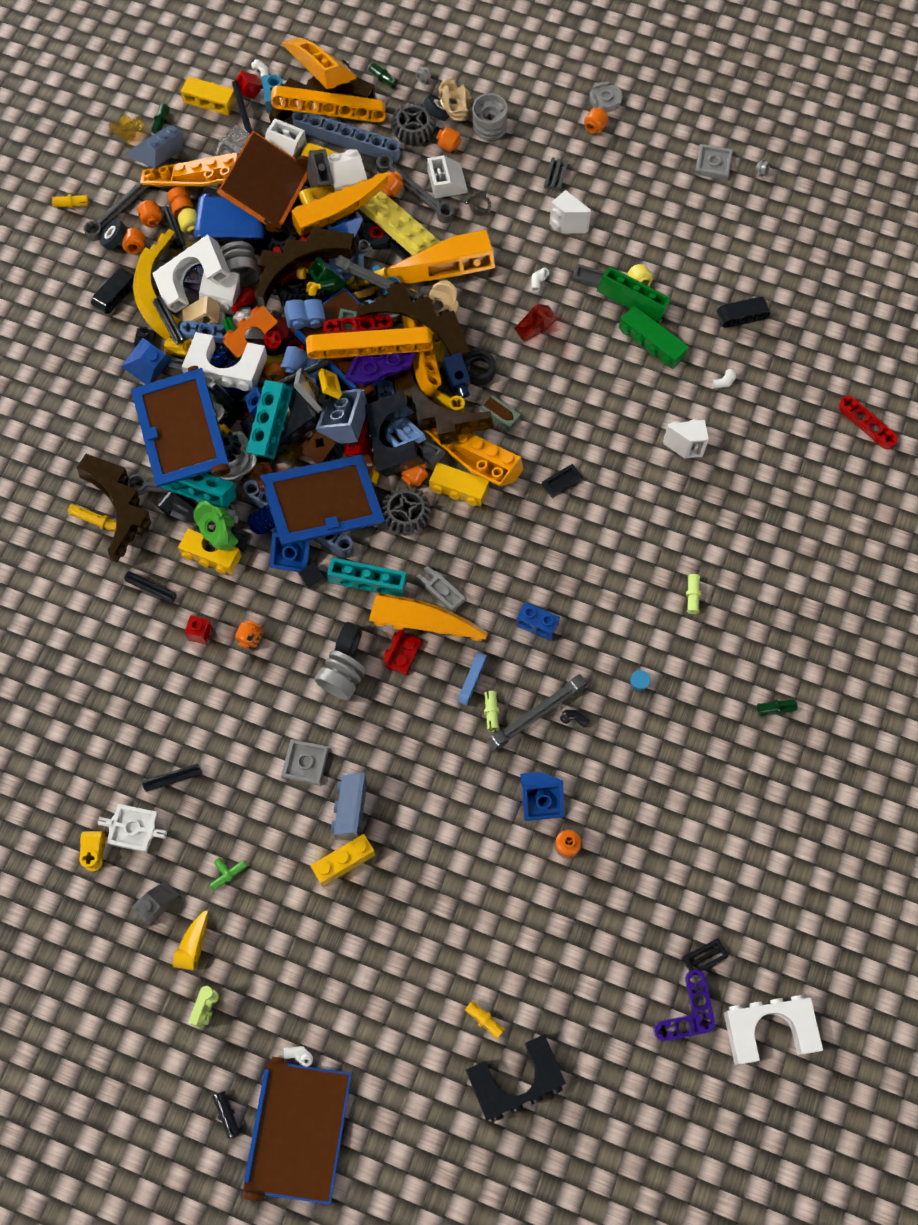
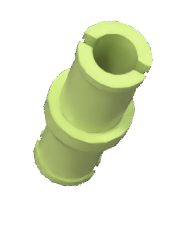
(693, 593)
(491, 711)

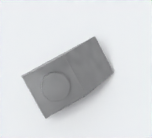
(319, 169)
(155, 902)

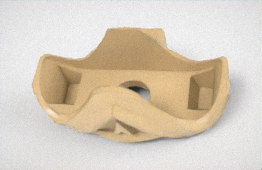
(449, 91)
(446, 293)

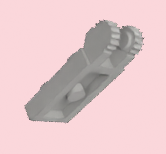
(441, 589)

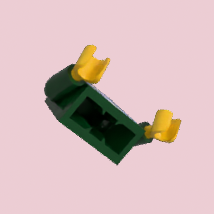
(325, 277)

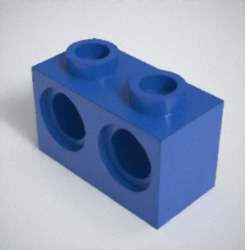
(537, 621)

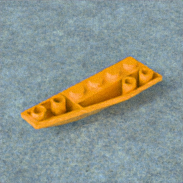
(319, 63)
(190, 174)
(336, 205)
(446, 259)
(483, 458)
(420, 615)

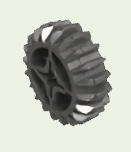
(413, 130)
(418, 504)

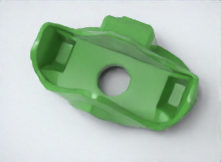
(220, 537)

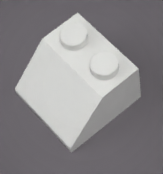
(346, 169)
(569, 214)
(224, 293)

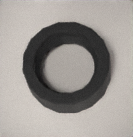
(480, 355)
(349, 639)

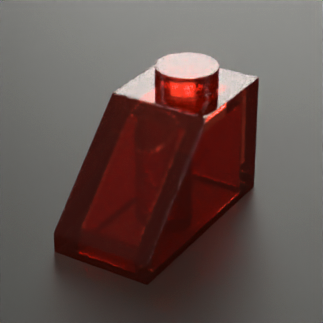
(535, 322)

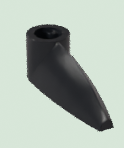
(176, 507)

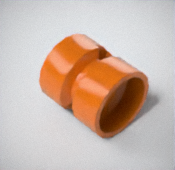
(179, 199)

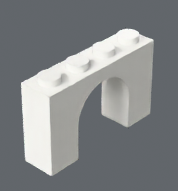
(171, 275)
(241, 376)
(797, 1013)

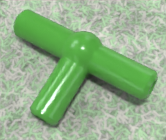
(227, 875)

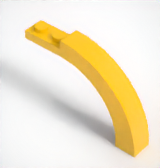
(142, 284)

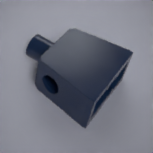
(456, 374)

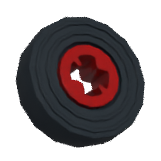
(376, 242)

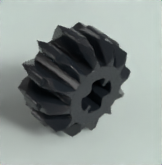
(231, 444)

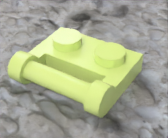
(201, 1012)

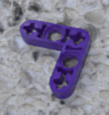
(694, 1018)

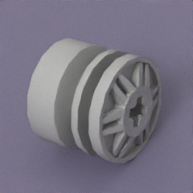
(489, 116)
(241, 260)
(340, 674)

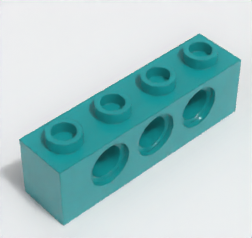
(269, 419)
(205, 488)
(366, 577)

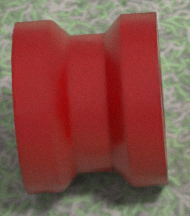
(270, 339)

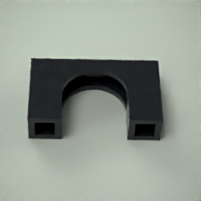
(380, 417)
(302, 420)
(547, 1079)

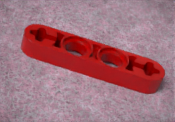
(357, 323)
(865, 424)

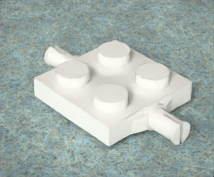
(132, 828)

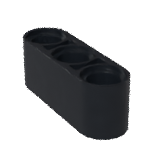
(113, 291)
(743, 312)

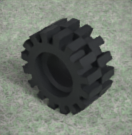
(284, 230)

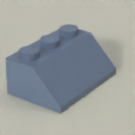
(158, 147)
(343, 417)
(350, 806)

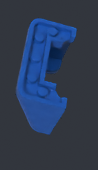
(226, 221)

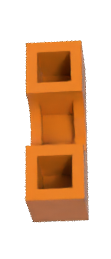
(259, 319)

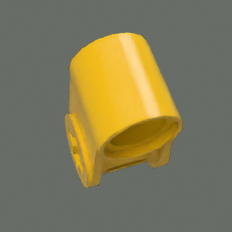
(93, 846)

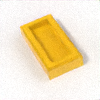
(330, 383)

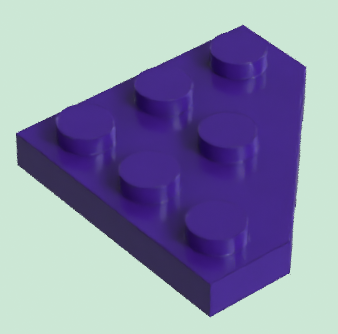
(376, 367)

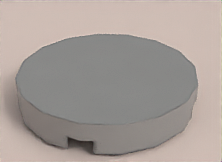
(606, 96)

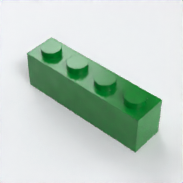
(632, 292)
(653, 337)

